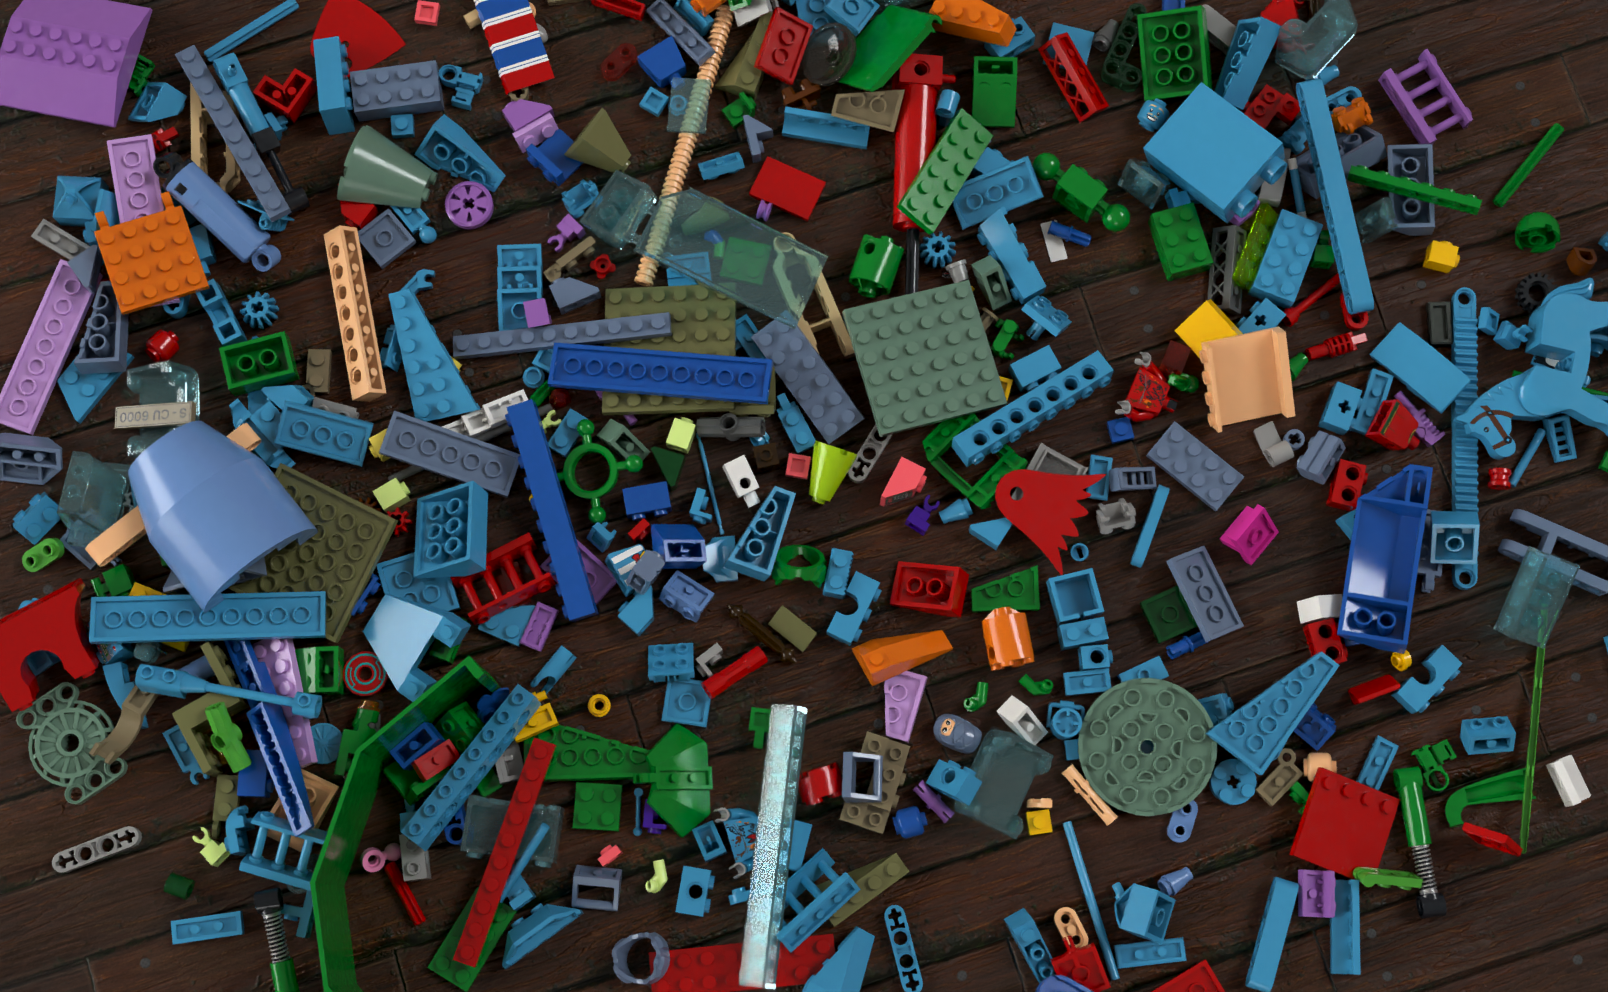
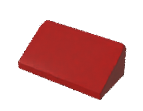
(1373, 689)

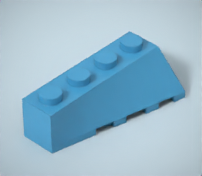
(1012, 256)

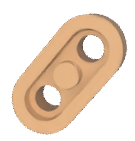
(1071, 928)

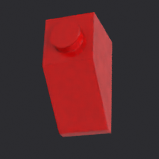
(358, 213)

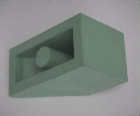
(991, 282)
(622, 441)

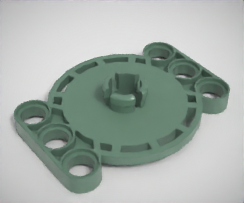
(53, 742)

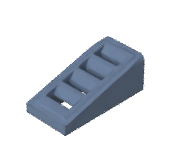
(1119, 482)

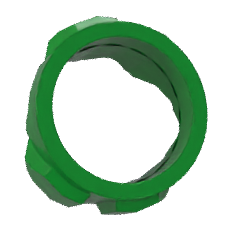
(814, 573)

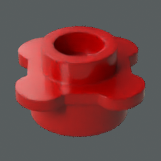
(596, 264)

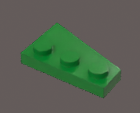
(1015, 591)

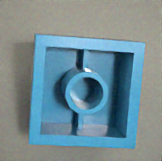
(76, 199)
(1143, 911)

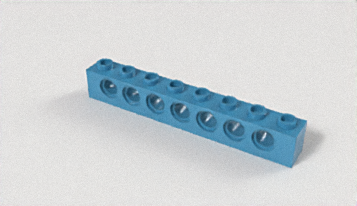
(1093, 366)
(471, 767)

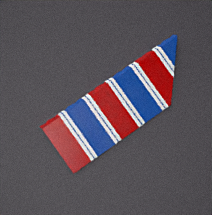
(514, 43)

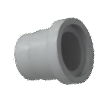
(958, 271)

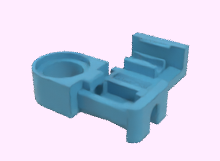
(466, 82)

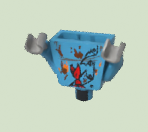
(741, 835)

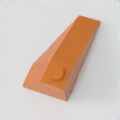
(894, 655)

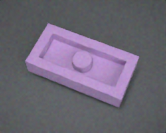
(535, 132)

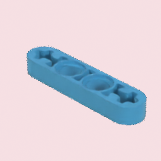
(1149, 526)
(899, 950)

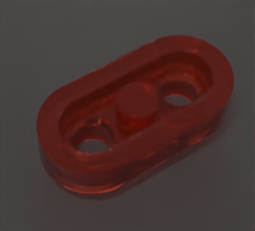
(620, 61)

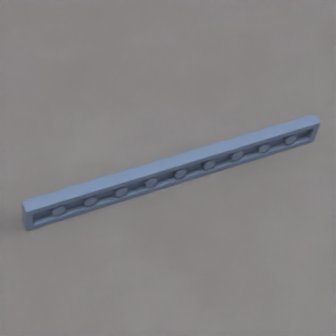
(233, 133)
(573, 333)

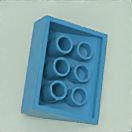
(451, 532)

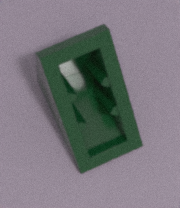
(670, 464)

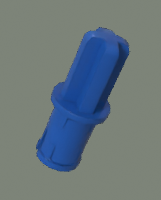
(1069, 234)
(1185, 645)

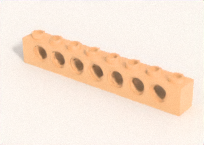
(354, 313)

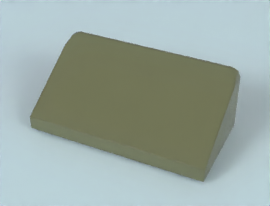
(792, 628)

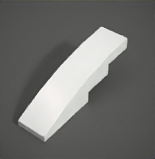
(488, 417)

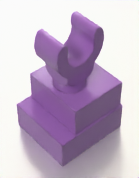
(569, 230)

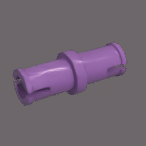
(933, 801)

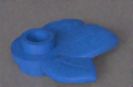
(489, 704)

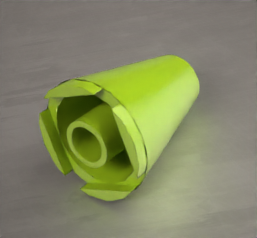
(828, 470)

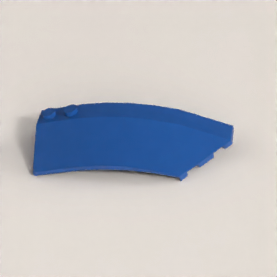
(1385, 560)

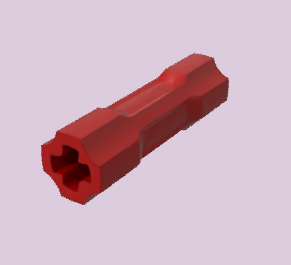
(747, 663)

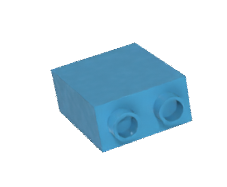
(1216, 154)

